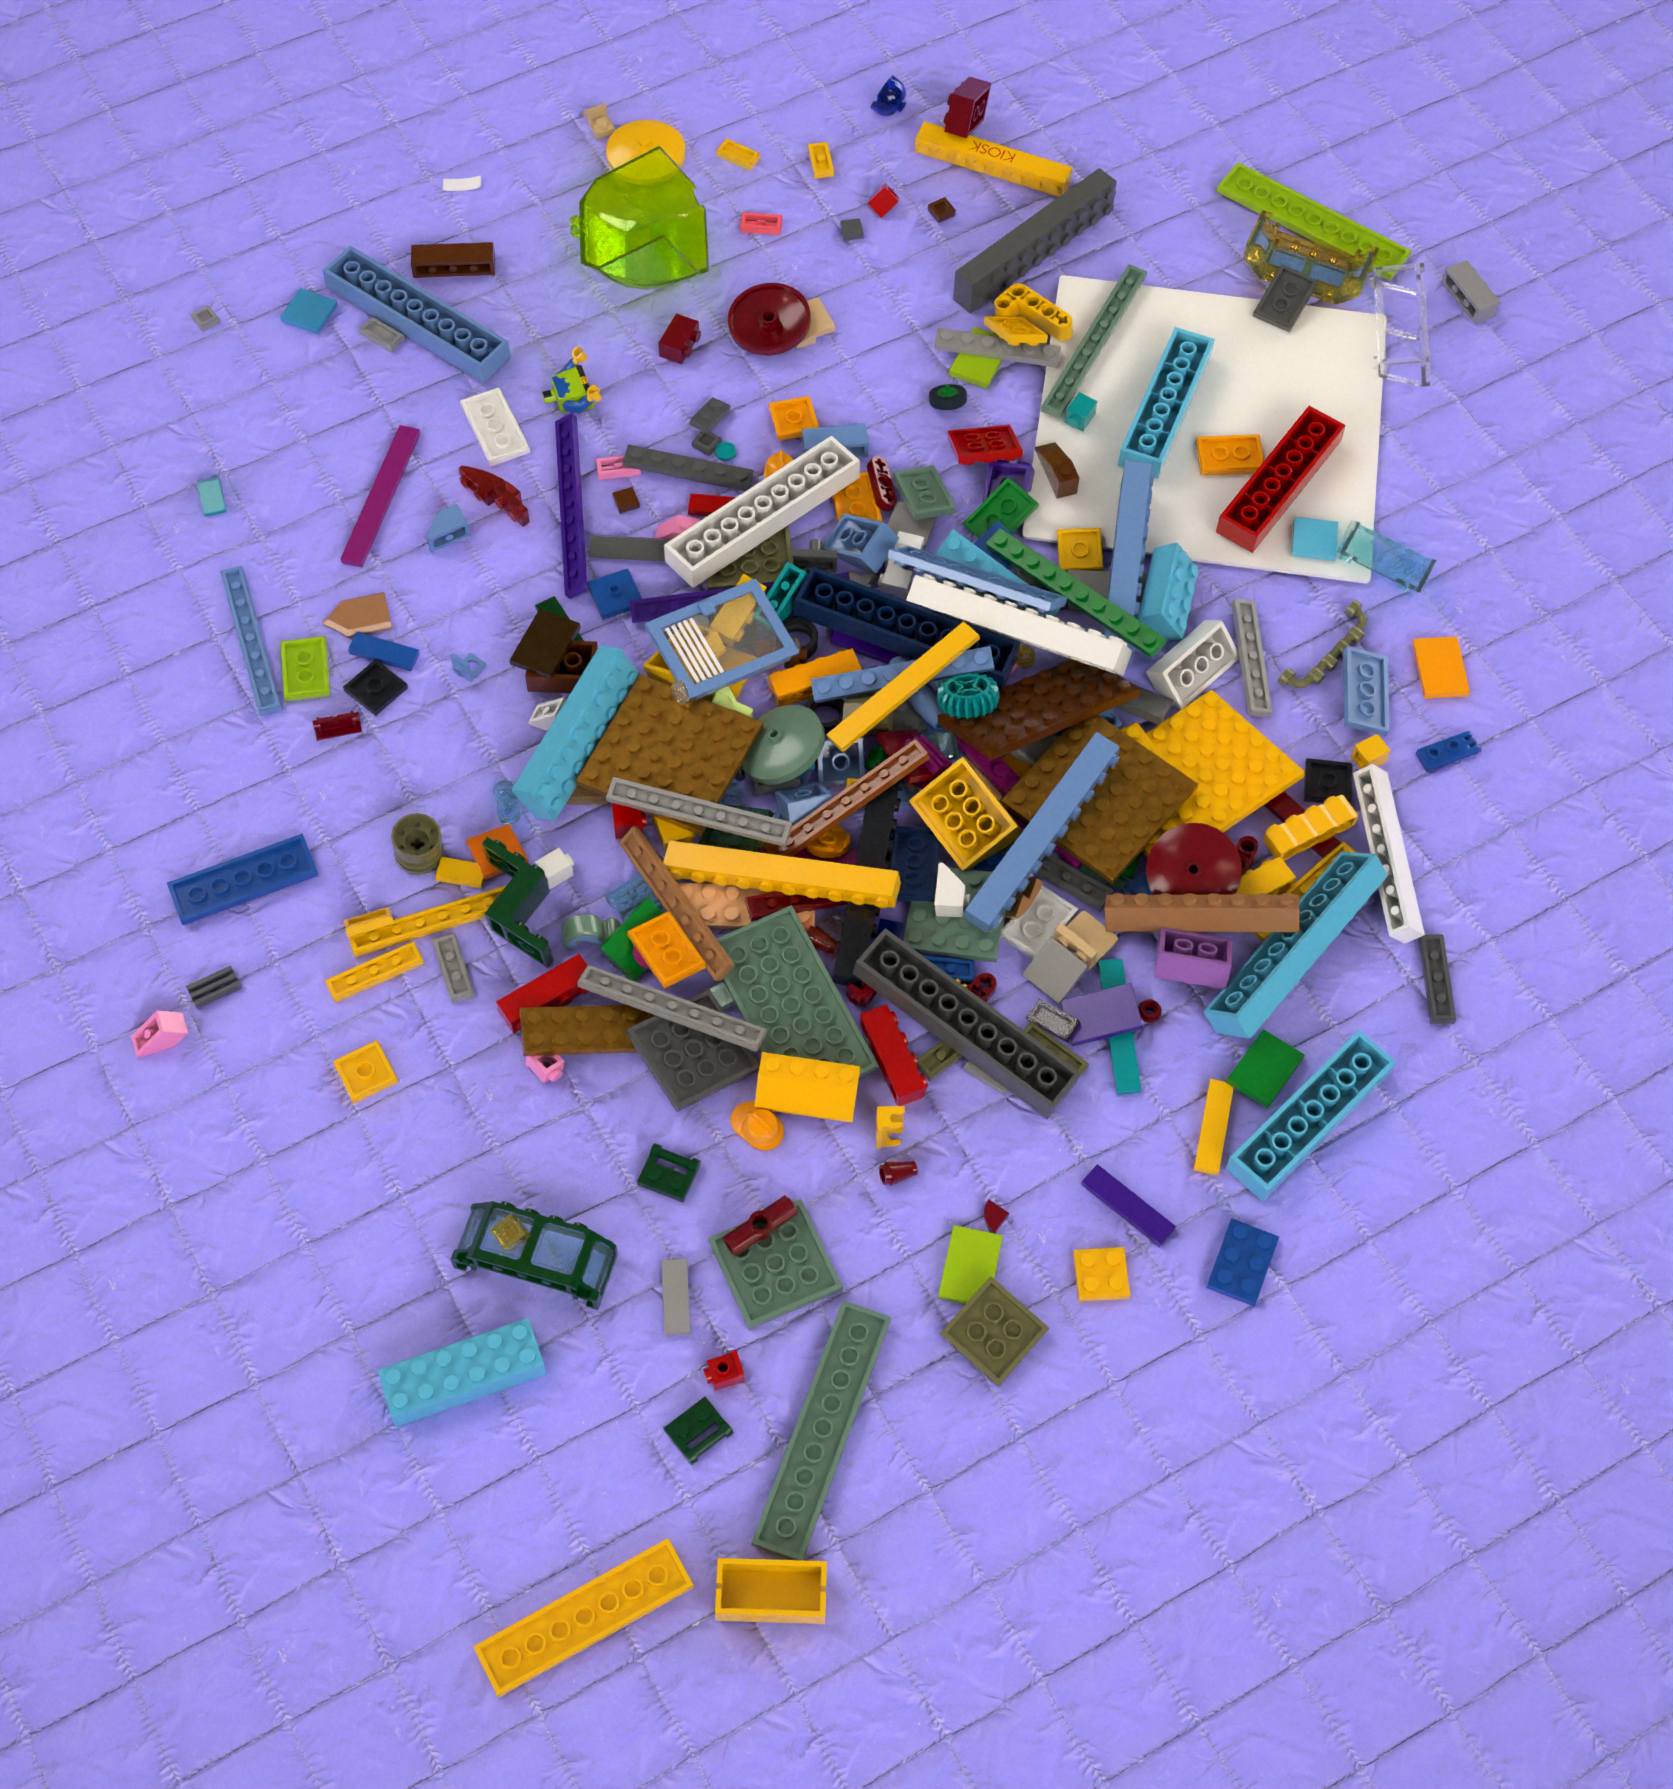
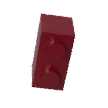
(679, 339)

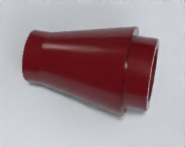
(895, 1172)

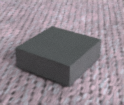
(851, 229)
(706, 442)

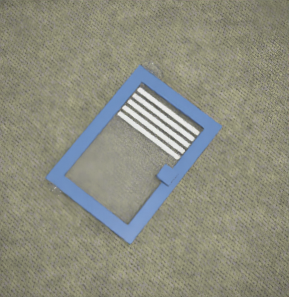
(721, 641)

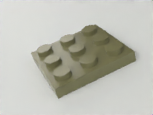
(994, 1331)

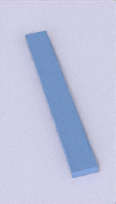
(251, 641)

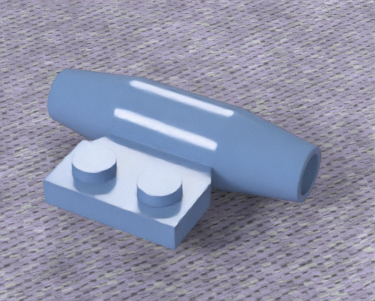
(925, 699)

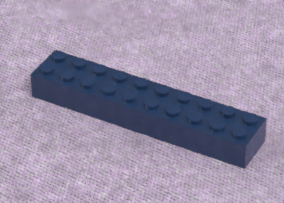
(891, 620)

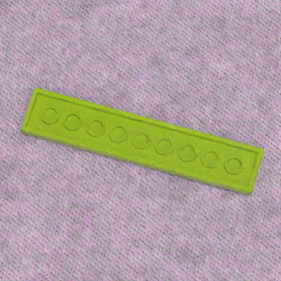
(1309, 217)

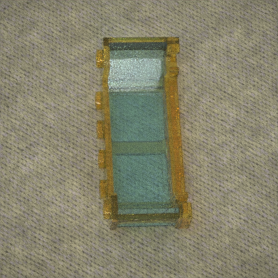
(1339, 273)

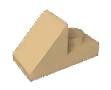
(599, 121)

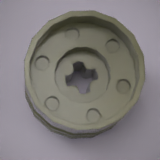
(414, 833)

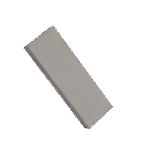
(453, 968)
(676, 1297)

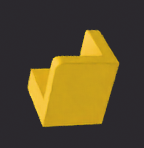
(1370, 751)

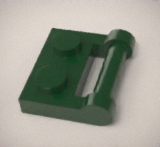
(666, 1180)
(693, 1424)

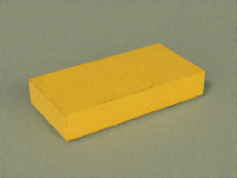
(738, 154)
(459, 872)
(368, 921)

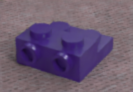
(1020, 473)

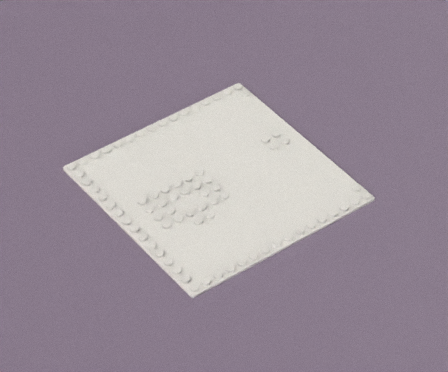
(1252, 385)

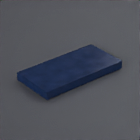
(916, 859)

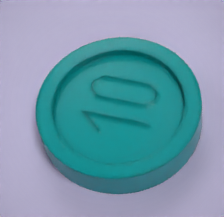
(725, 451)

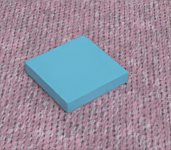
(1314, 538)

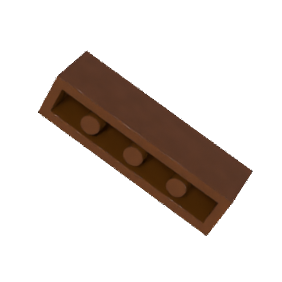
(453, 259)

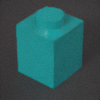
(1081, 411)

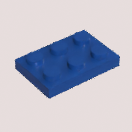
(1242, 1262)

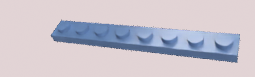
(876, 678)

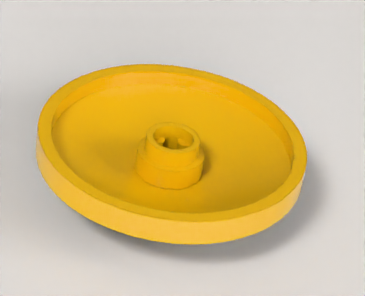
(640, 137)

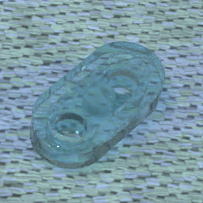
(506, 804)

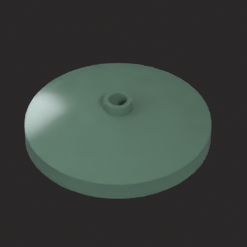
(786, 745)

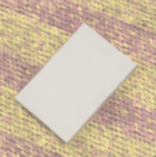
(1038, 922)

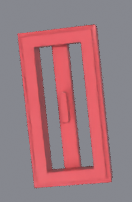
(761, 223)

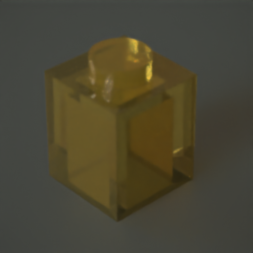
(510, 1232)

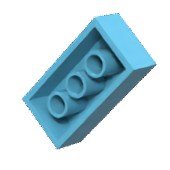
(1168, 592)

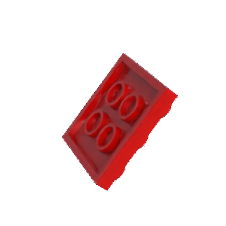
(985, 444)

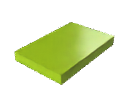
(975, 369)
(305, 668)
(968, 1263)

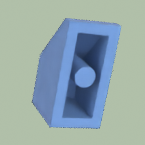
(447, 528)

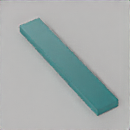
(1121, 1046)

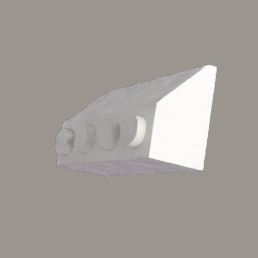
(1194, 663)

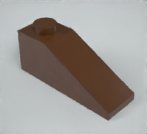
(1058, 469)

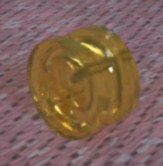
(1027, 662)

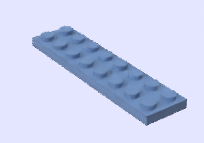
(980, 579)

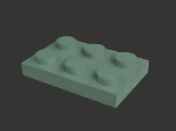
(924, 492)

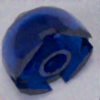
(890, 98)

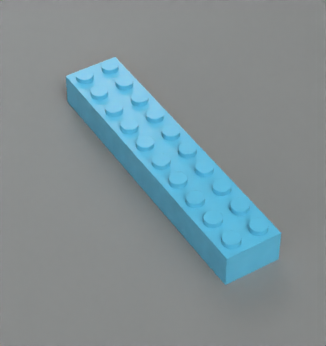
(1288, 955)

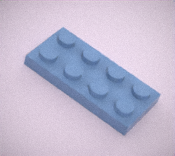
(1366, 691)

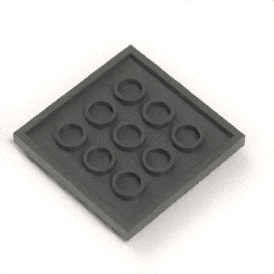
(687, 1061)

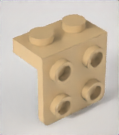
(1086, 938)

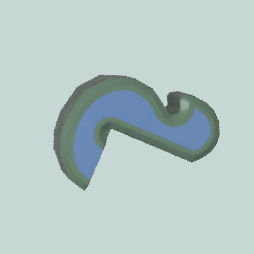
(588, 929)

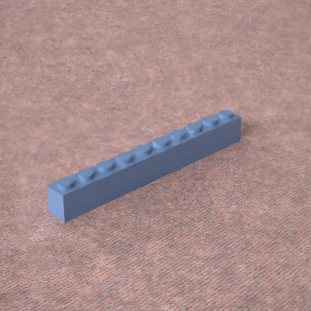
(1041, 833)

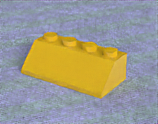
(807, 1087)

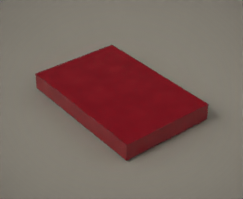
(894, 741)

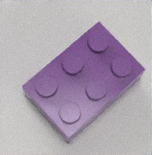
(1193, 958)

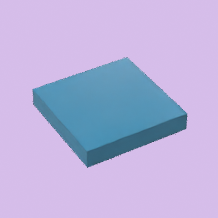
(309, 311)

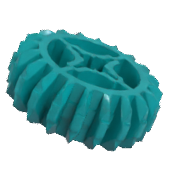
(968, 695)

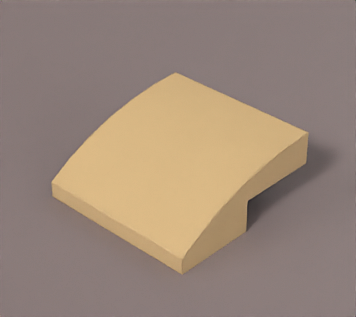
(820, 323)

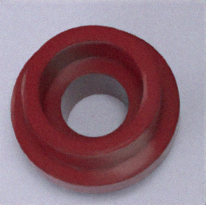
(1150, 1005)

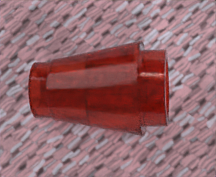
(822, 940)

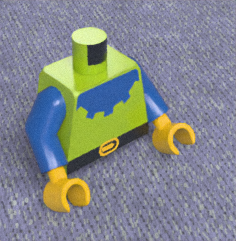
(571, 386)

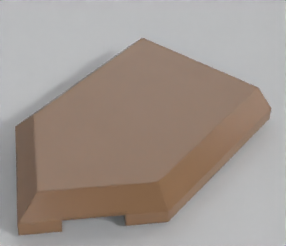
(360, 614)

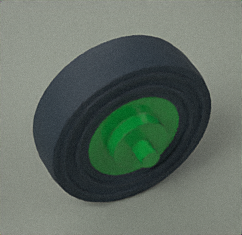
(948, 397)

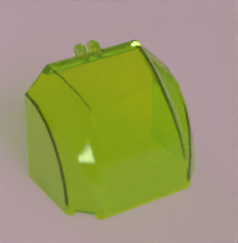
(643, 224)

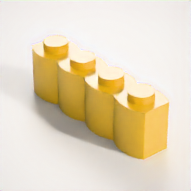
(1310, 828)

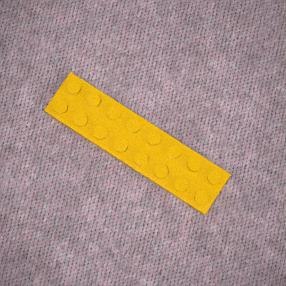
(583, 1617)

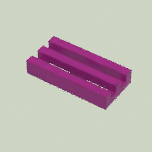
(938, 761)

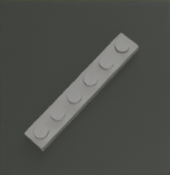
(996, 348)
(1251, 658)

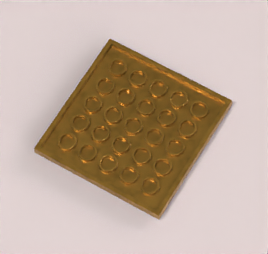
(671, 746)
(1124, 810)

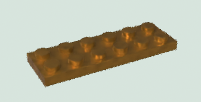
(578, 1029)

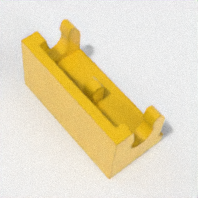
(888, 1120)

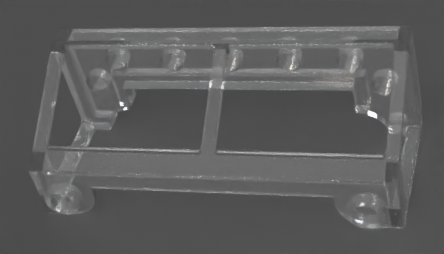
(1380, 361)

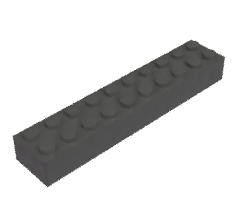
(1034, 240)
(966, 1023)

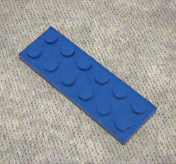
(242, 879)

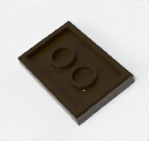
(545, 643)

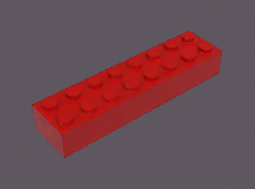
(1280, 479)

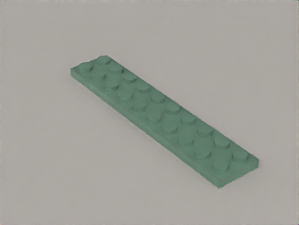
(821, 1432)

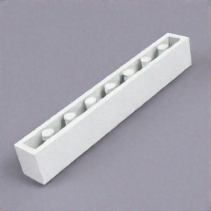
(1387, 843)

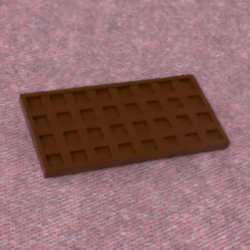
(1042, 707)

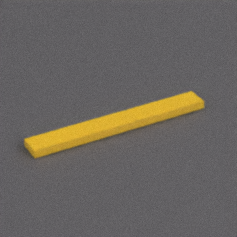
(903, 686)
(425, 923)

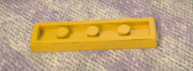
(374, 972)
(1213, 1127)

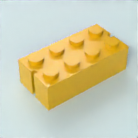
(771, 1590)

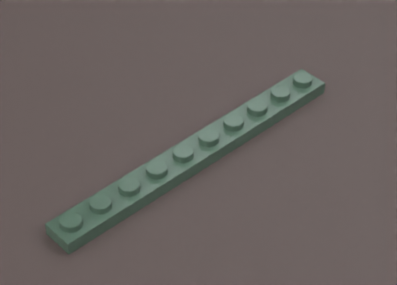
(1093, 341)

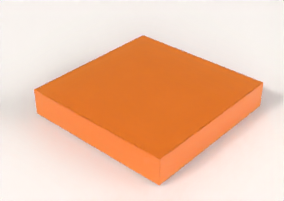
(506, 836)

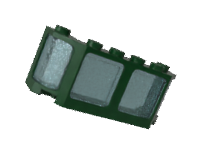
(554, 1255)

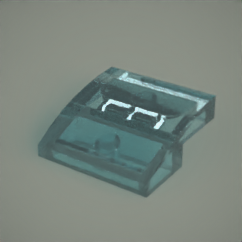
(630, 895)

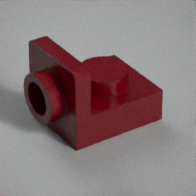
(861, 996)

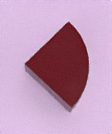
(994, 1216)

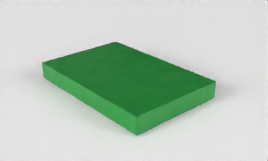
(1006, 504)
(620, 947)
(1265, 1068)

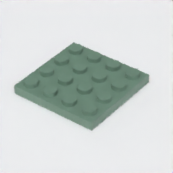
(952, 935)
(778, 1272)

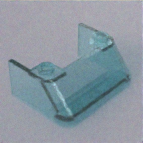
(1385, 557)

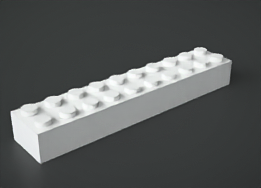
(761, 511)
(1021, 625)

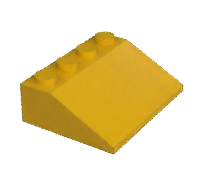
(965, 815)

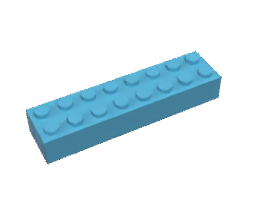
(1167, 400)
(575, 733)
(1310, 1115)

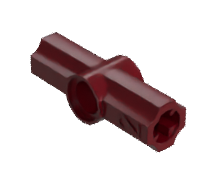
(747, 1235)

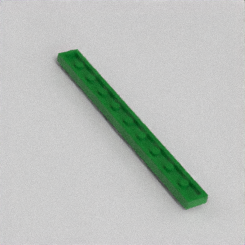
(1077, 593)

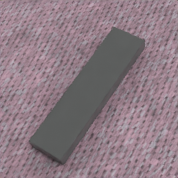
(627, 547)
(1437, 979)

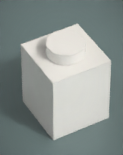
(556, 867)

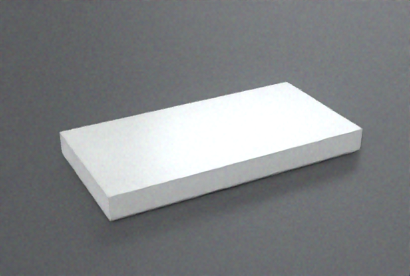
(495, 426)

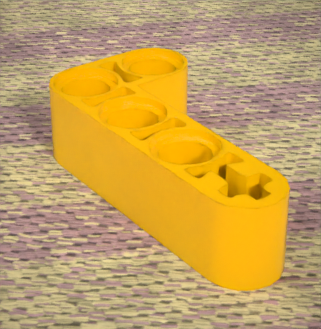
(1035, 308)

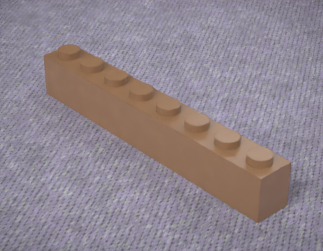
(1203, 912)

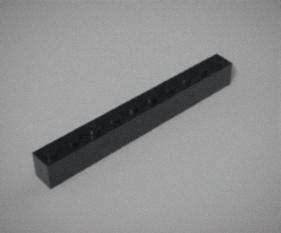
(871, 852)

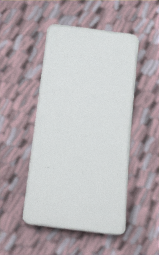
(462, 184)

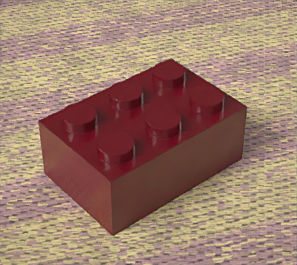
(967, 107)

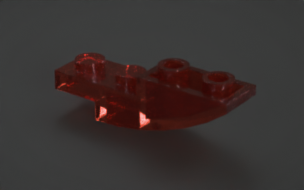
(493, 489)

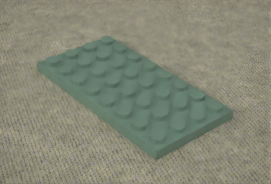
(790, 993)

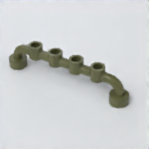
(1329, 660)

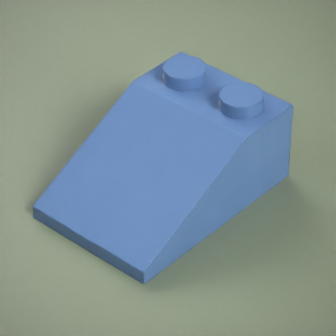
(861, 542)

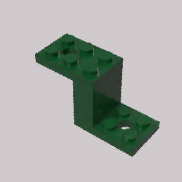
(517, 901)

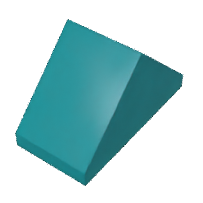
(211, 496)

